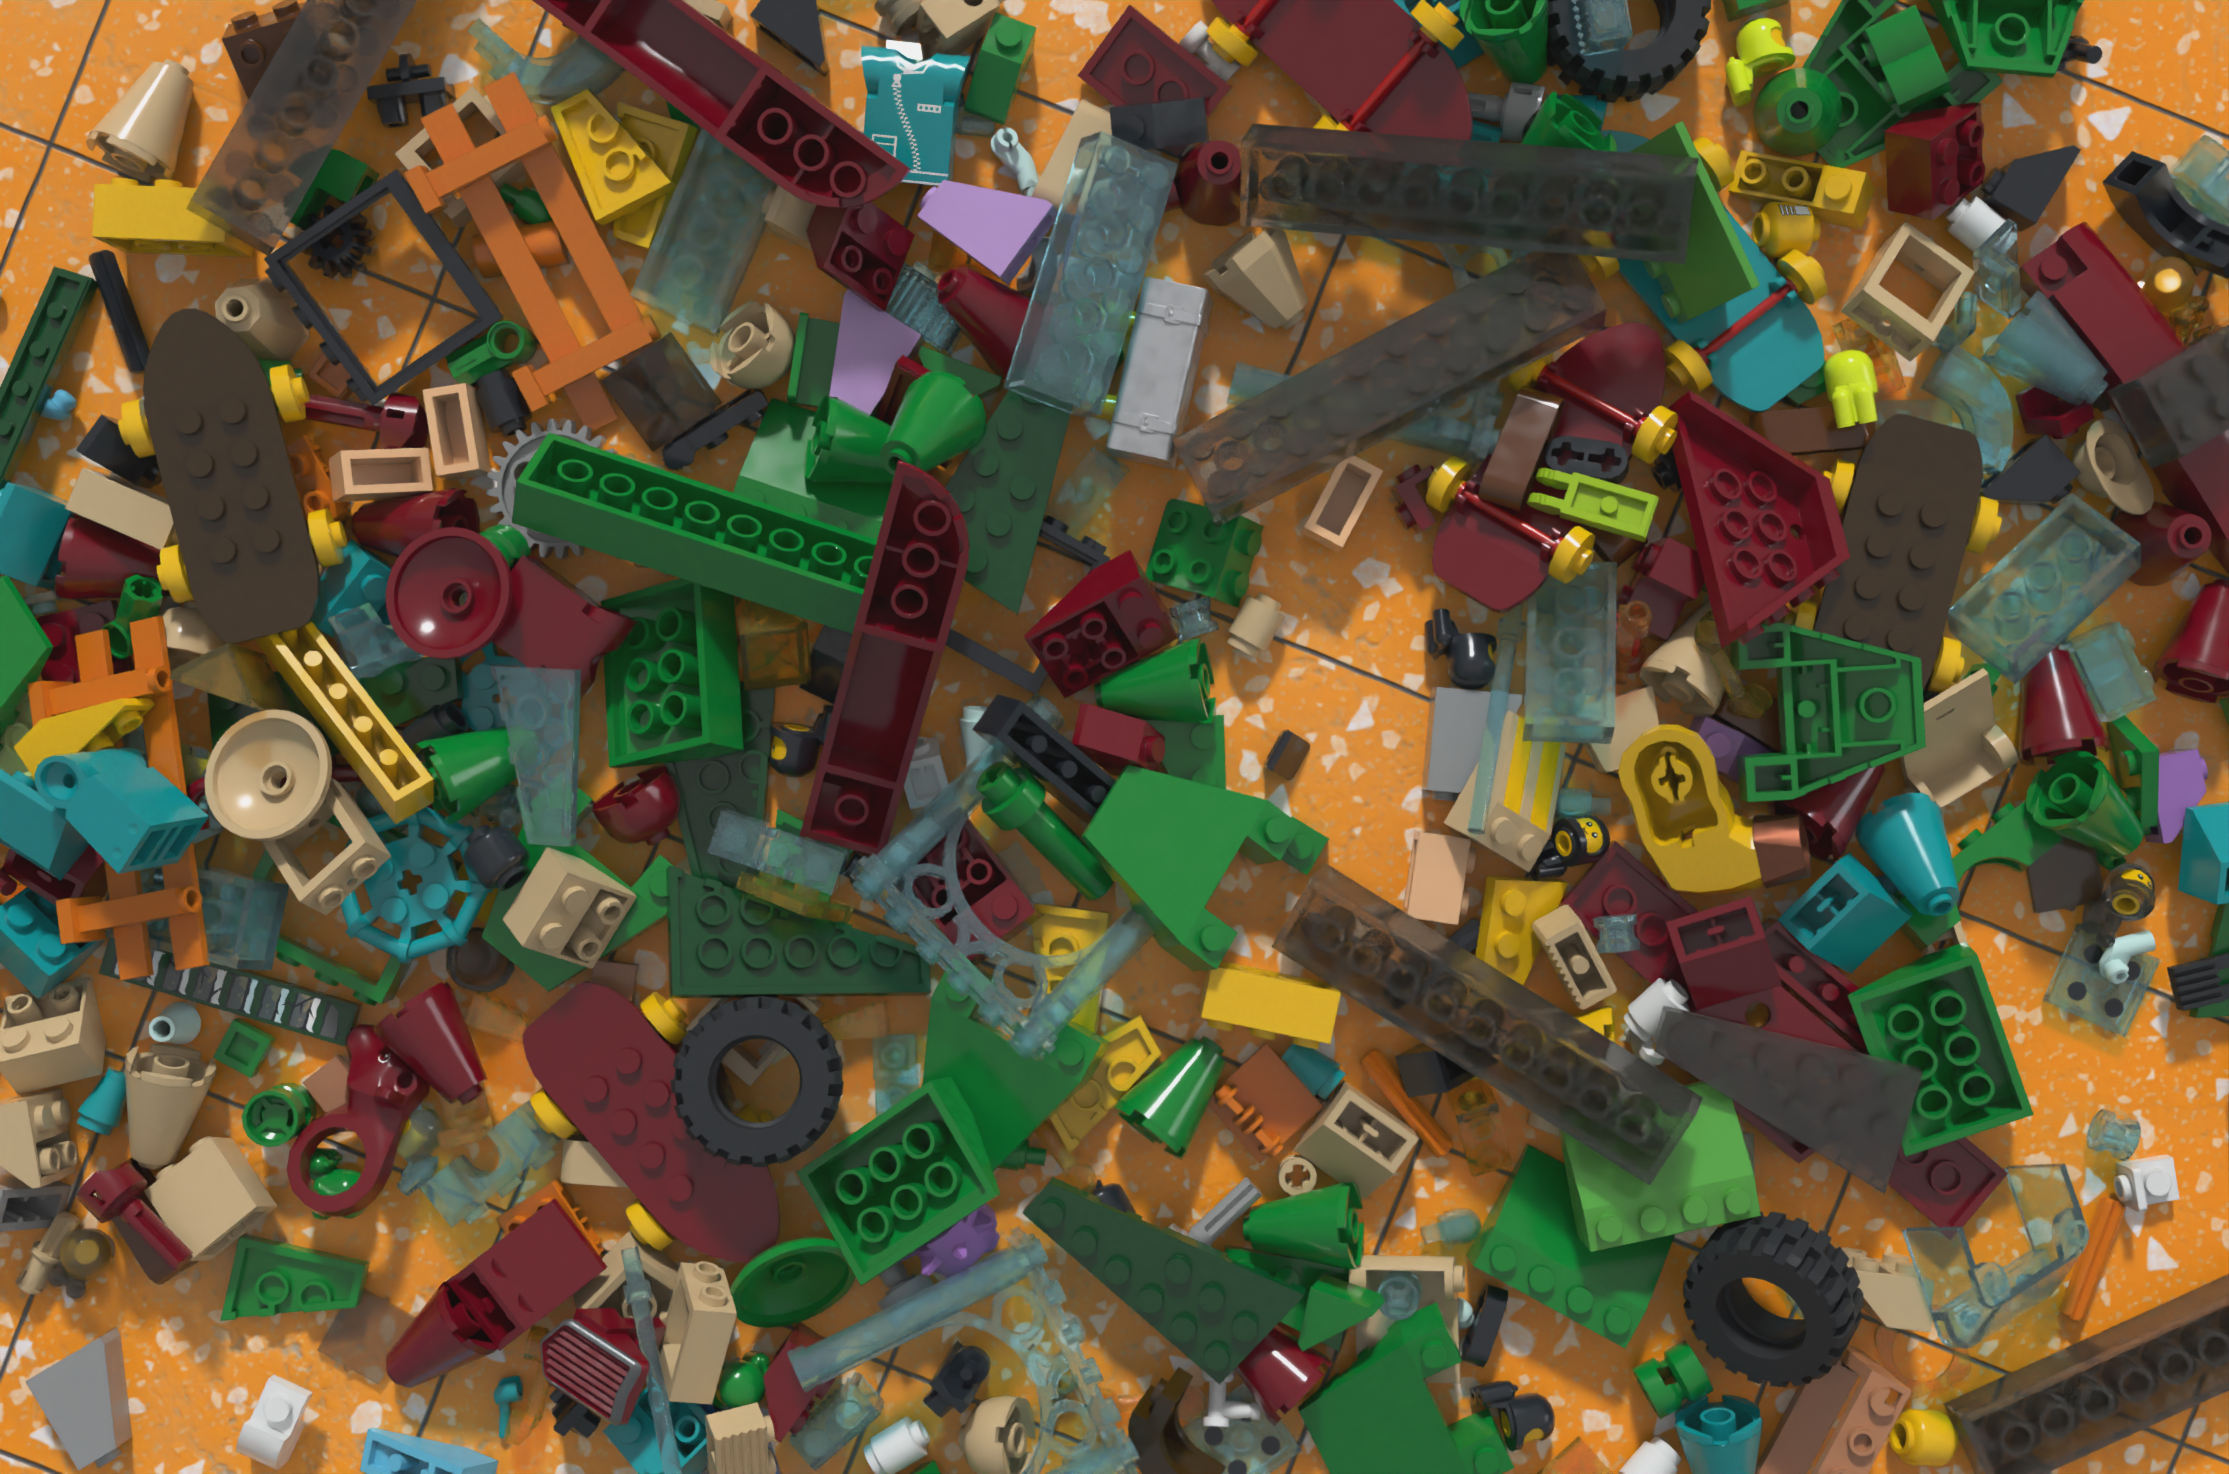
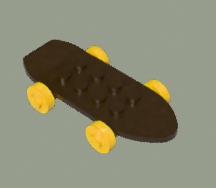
(230, 480)
(1906, 537)

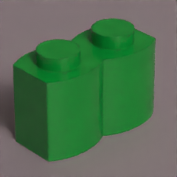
(1907, 60)

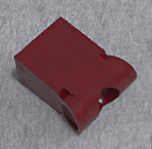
(558, 623)

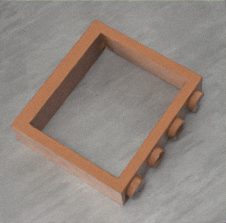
(1814, 1410)

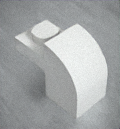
(275, 1423)

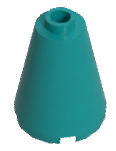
(1912, 851)
(1720, 1435)

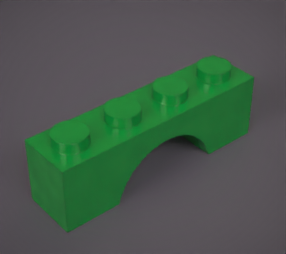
(2011, 842)

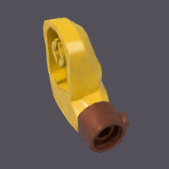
(1692, 824)

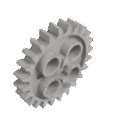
(512, 468)

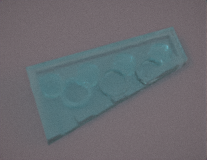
(543, 736)

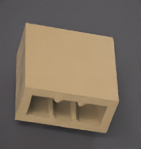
(210, 1197)

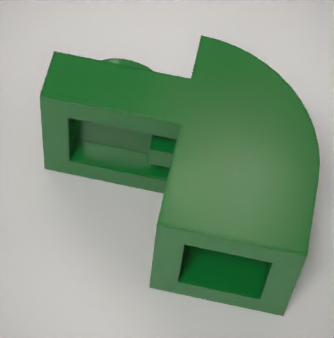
(338, 177)

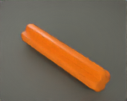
(1409, 1108)
(2093, 1259)

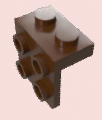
(256, 39)

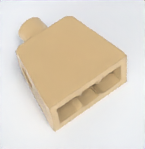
(954, 24)
(1633, 715)

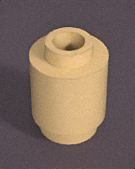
(1255, 625)

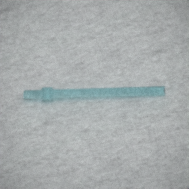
(1509, 633)
(637, 1294)

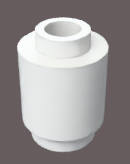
(1973, 222)
(1647, 1008)
(897, 1446)
(1652, 1458)

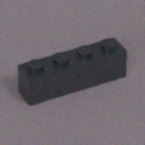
(1047, 754)

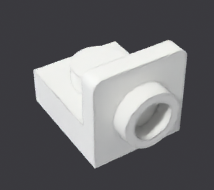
(926, 773)
(2146, 1181)

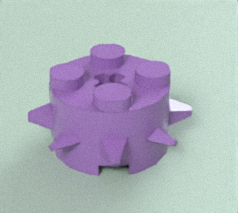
(960, 1244)

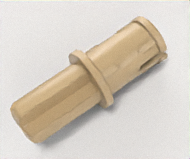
(46, 1253)

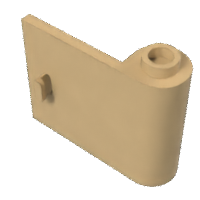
(1961, 743)
(1440, 1283)

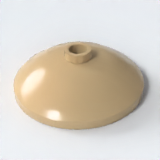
(248, 769)

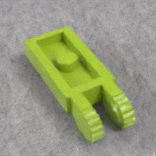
(1596, 503)

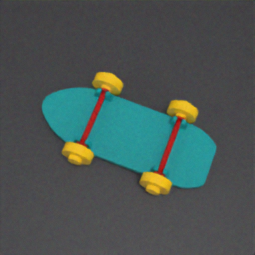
(1751, 345)

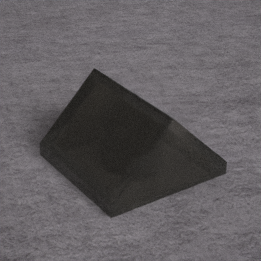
(661, 392)

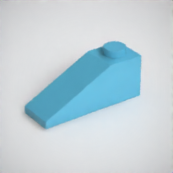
(406, 1454)

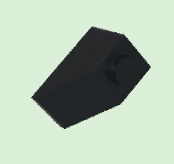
(796, 28)
(1161, 122)
(2027, 185)
(107, 448)
(2032, 475)
(827, 663)
(1429, 1072)

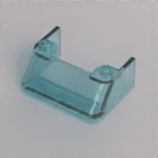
(1979, 1299)

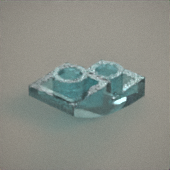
(894, 1069)

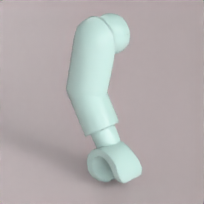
(1016, 158)

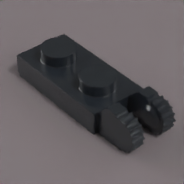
(713, 428)

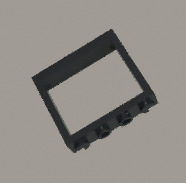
(334, 344)
(1054, 532)

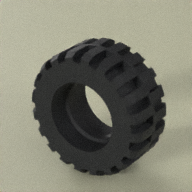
(1627, 71)
(698, 1092)
(1749, 1335)

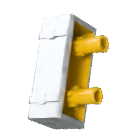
(1158, 372)

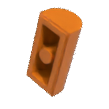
(541, 239)

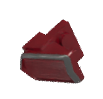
(598, 1361)

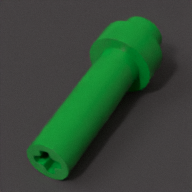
(1016, 801)

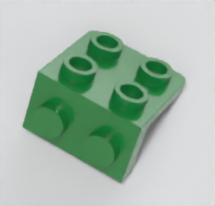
(1204, 558)

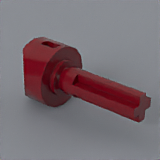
(394, 421)
(120, 1197)

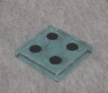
(2086, 994)
(1246, 1444)

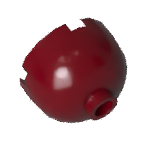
(641, 808)

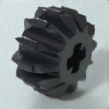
(341, 260)

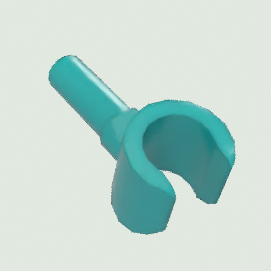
(507, 1391)

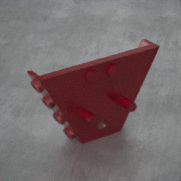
(1741, 511)

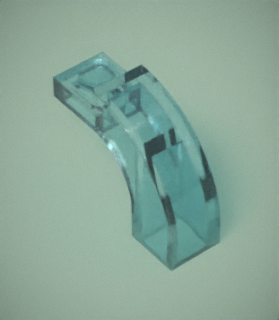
(549, 78)
(1977, 401)

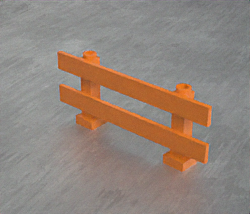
(469, 172)
(128, 908)

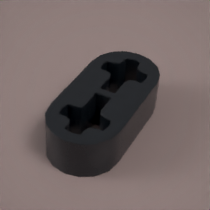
(1590, 452)
(1486, 1323)

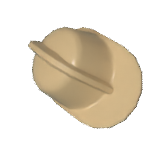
(2112, 468)

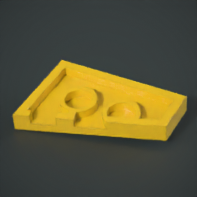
(669, 146)
(607, 159)
(1507, 919)
(1064, 932)
(1124, 1062)

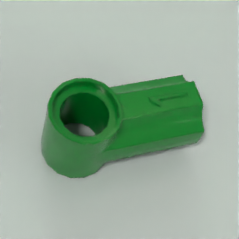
(489, 354)
(139, 600)

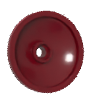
(427, 589)

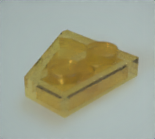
(794, 897)

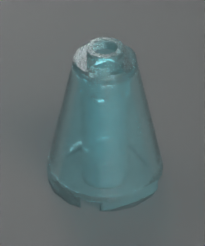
(2047, 354)

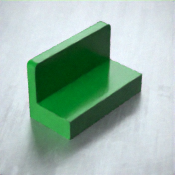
(812, 361)

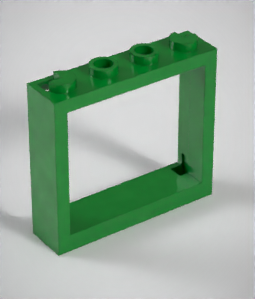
(331, 971)

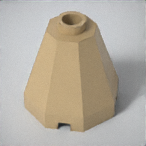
(1261, 278)
(262, 318)

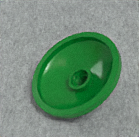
(791, 1282)

